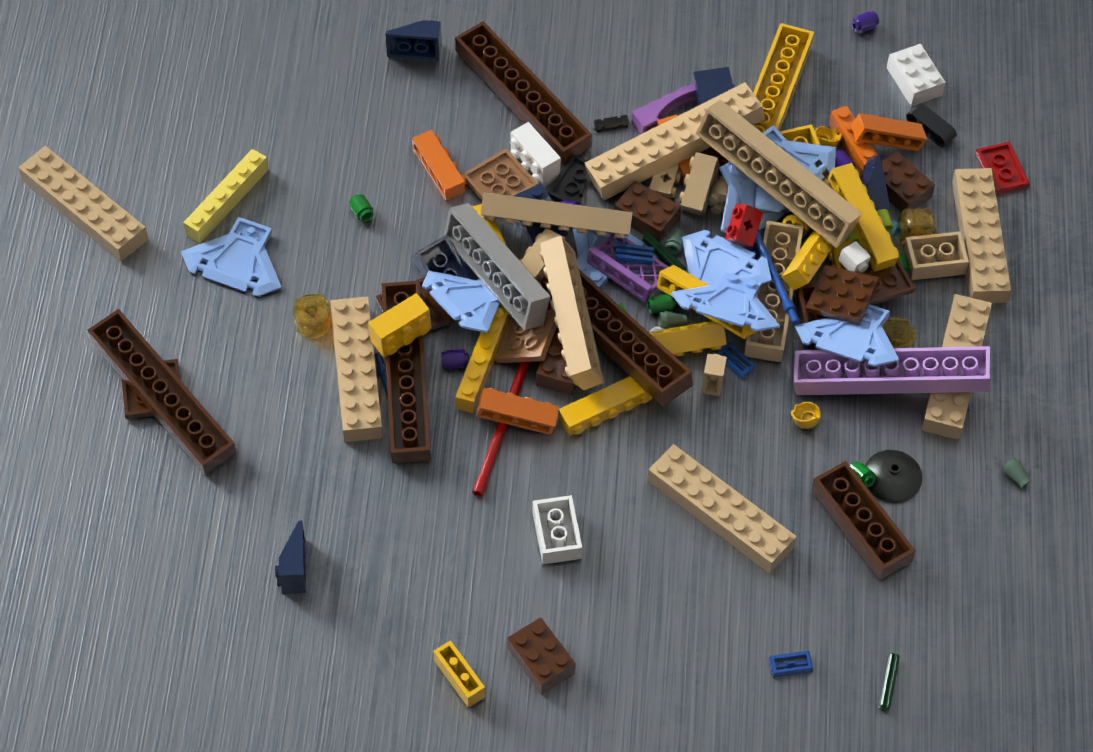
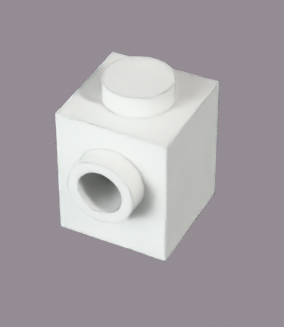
(854, 258)

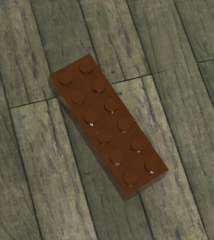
(863, 520)

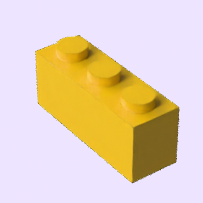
(459, 674)

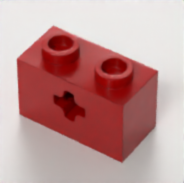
(744, 225)

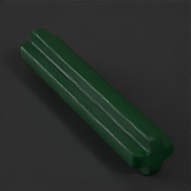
(661, 251)
(889, 682)

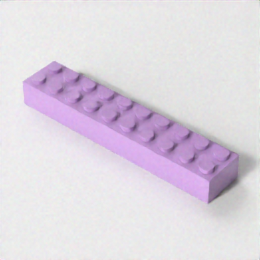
(915, 372)

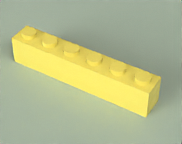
(226, 196)

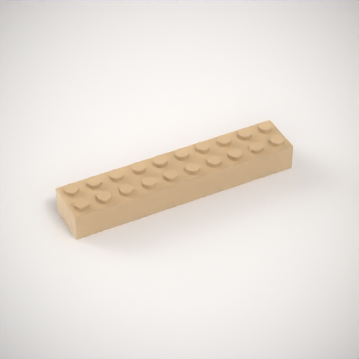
(664, 145)
(778, 173)

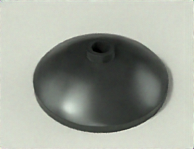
(894, 485)

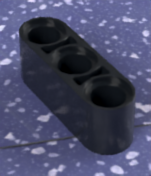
(934, 126)

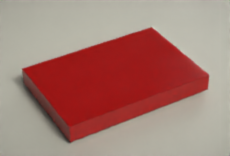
(1005, 166)

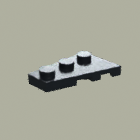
(570, 182)

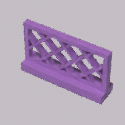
(621, 273)

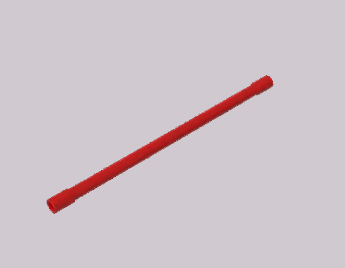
(482, 479)

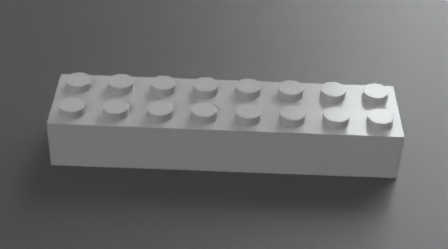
(497, 266)

